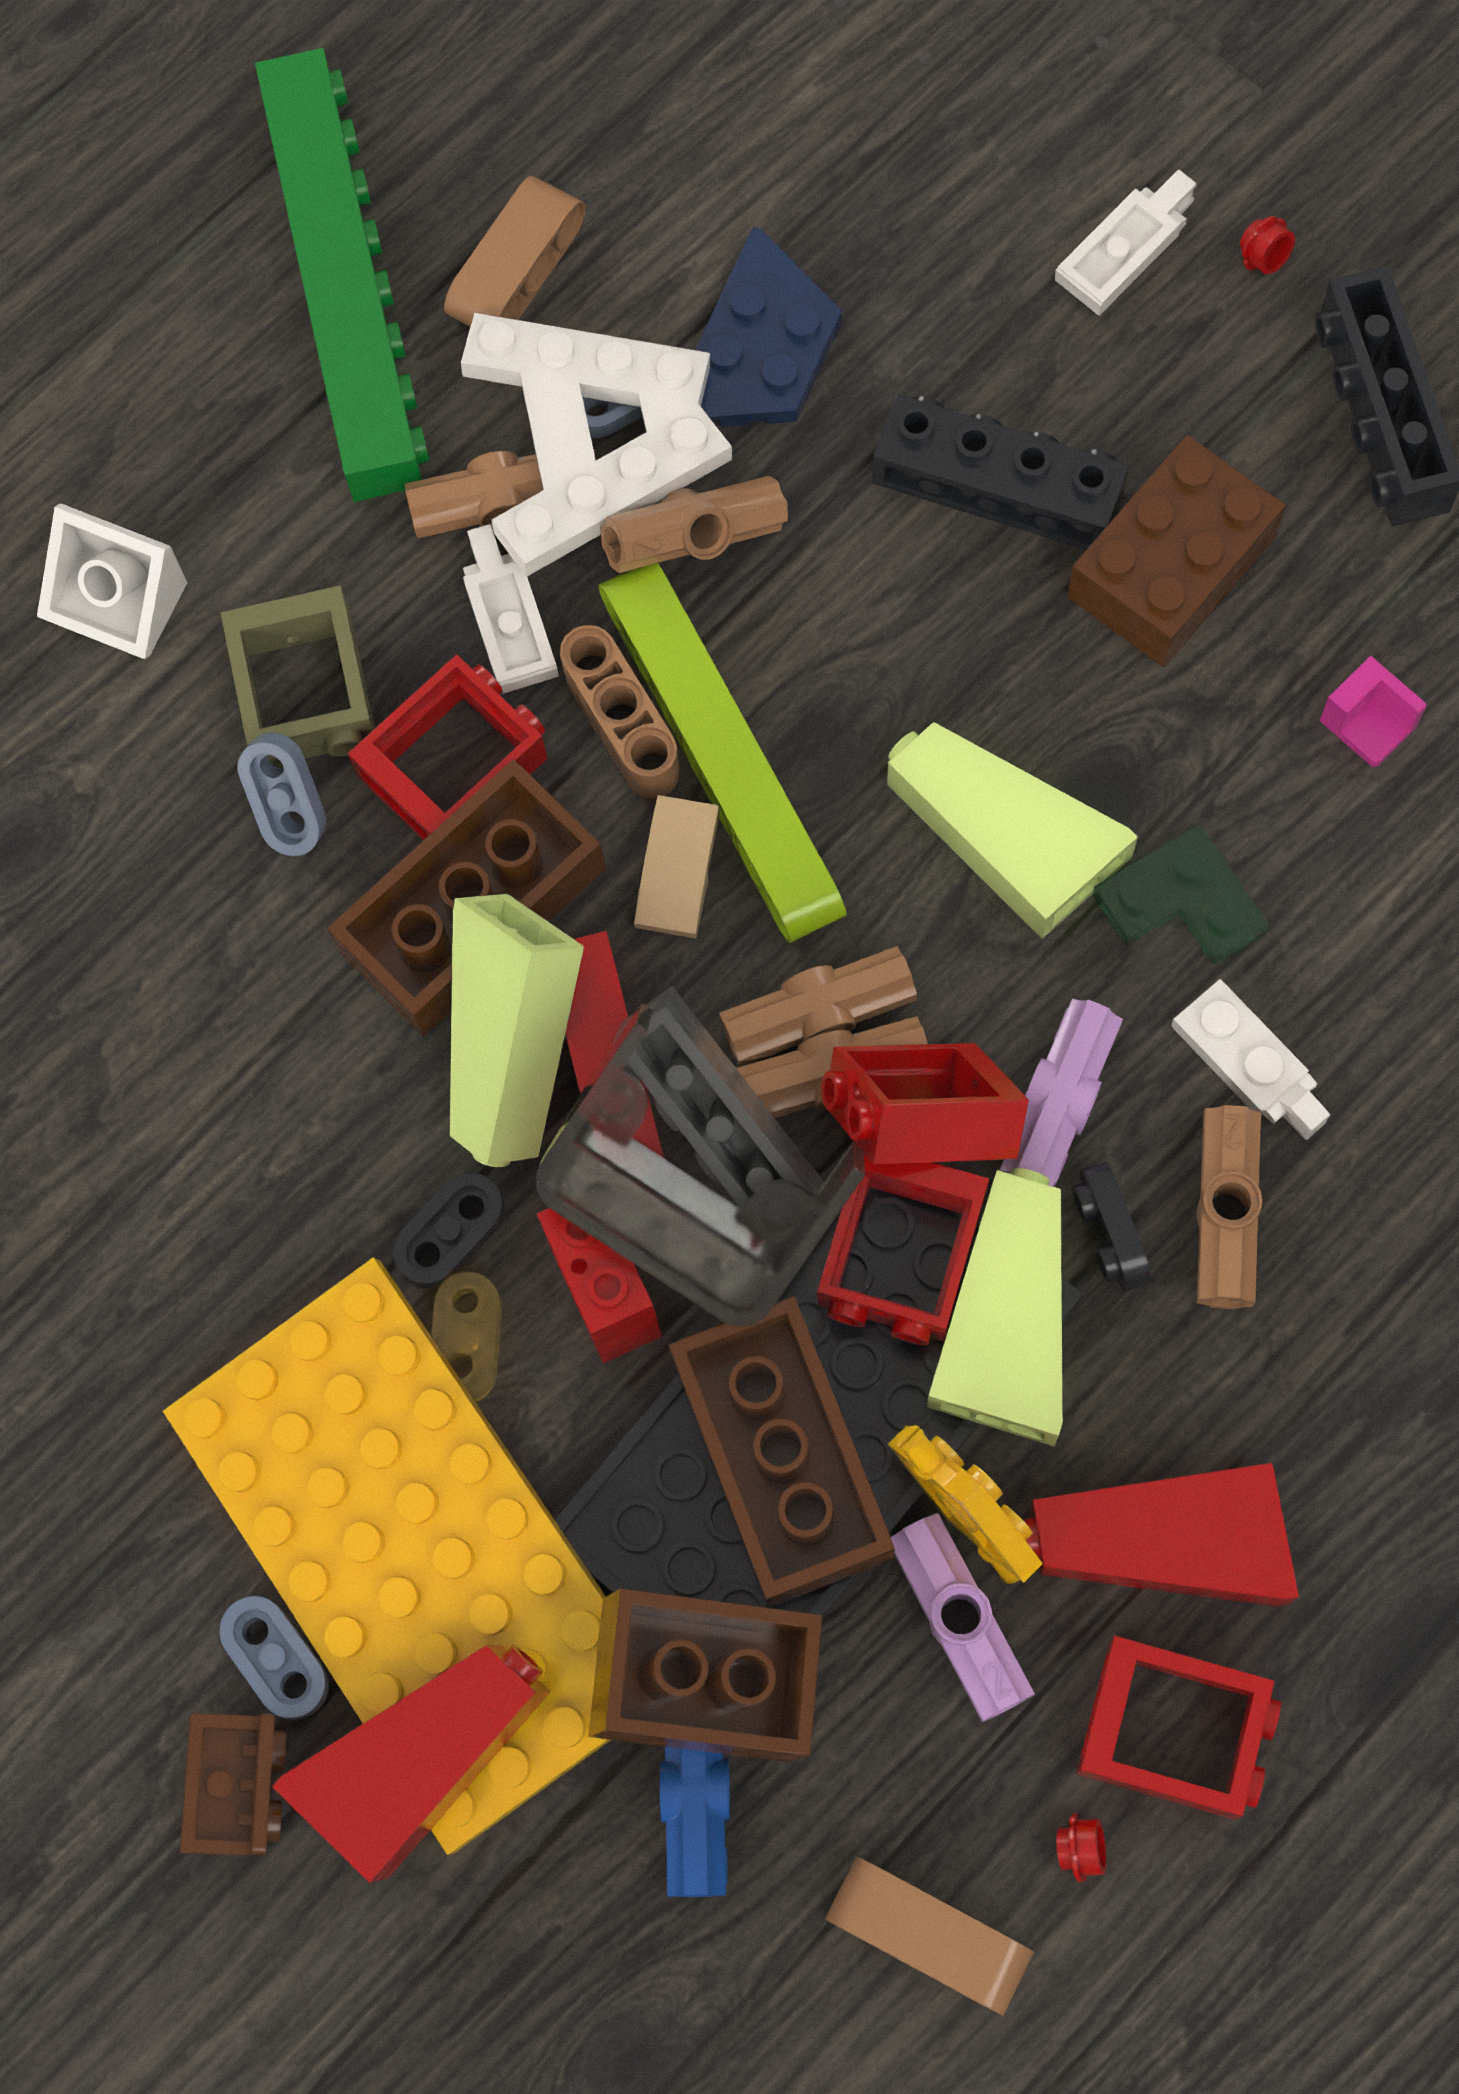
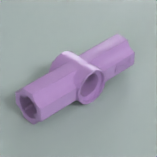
(1065, 1088)
(979, 1657)

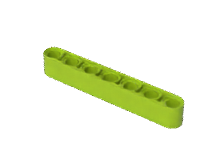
(722, 752)

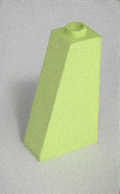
(1008, 826)
(507, 1024)
(1007, 1324)

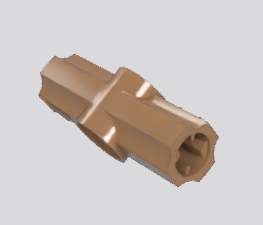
(474, 495)
(665, 530)
(818, 1003)
(795, 1078)
(1229, 1246)

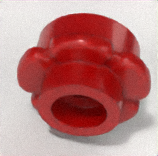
(1267, 244)
(1082, 1847)

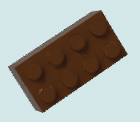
(497, 843)
(782, 1453)

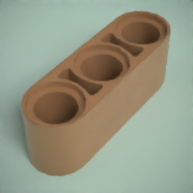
(516, 253)
(616, 685)
(929, 1935)

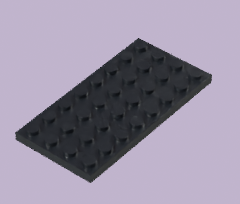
(656, 1505)

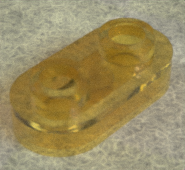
(469, 1334)

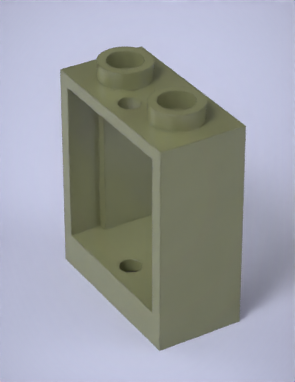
(293, 623)

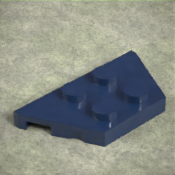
(765, 338)

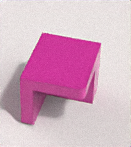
(1372, 712)

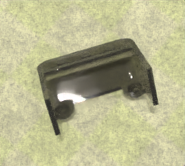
(670, 1222)

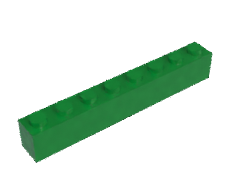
(339, 275)

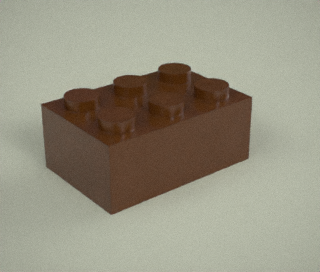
(1175, 550)
(705, 1675)

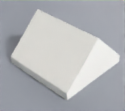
(108, 582)

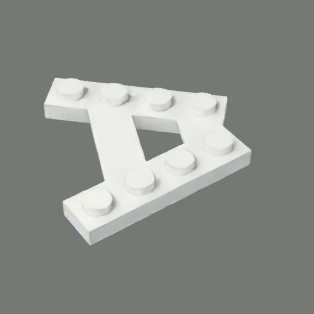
(579, 492)

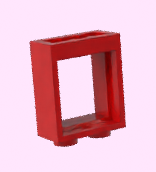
(423, 709)
(924, 1103)
(921, 1182)
(603, 1288)
(1108, 1710)

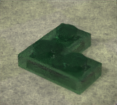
(1186, 880)

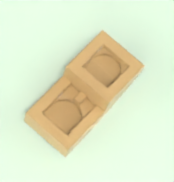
(676, 866)

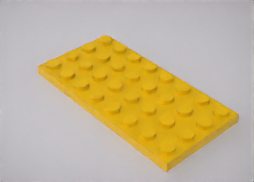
(399, 1525)

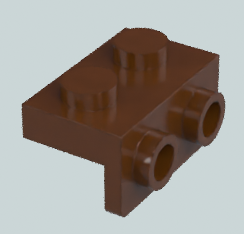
(230, 1784)

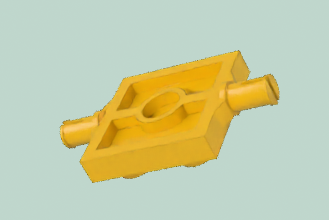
(968, 1503)

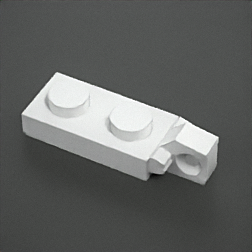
(1126, 243)
(507, 615)
(1251, 1059)

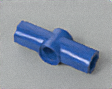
(695, 1813)

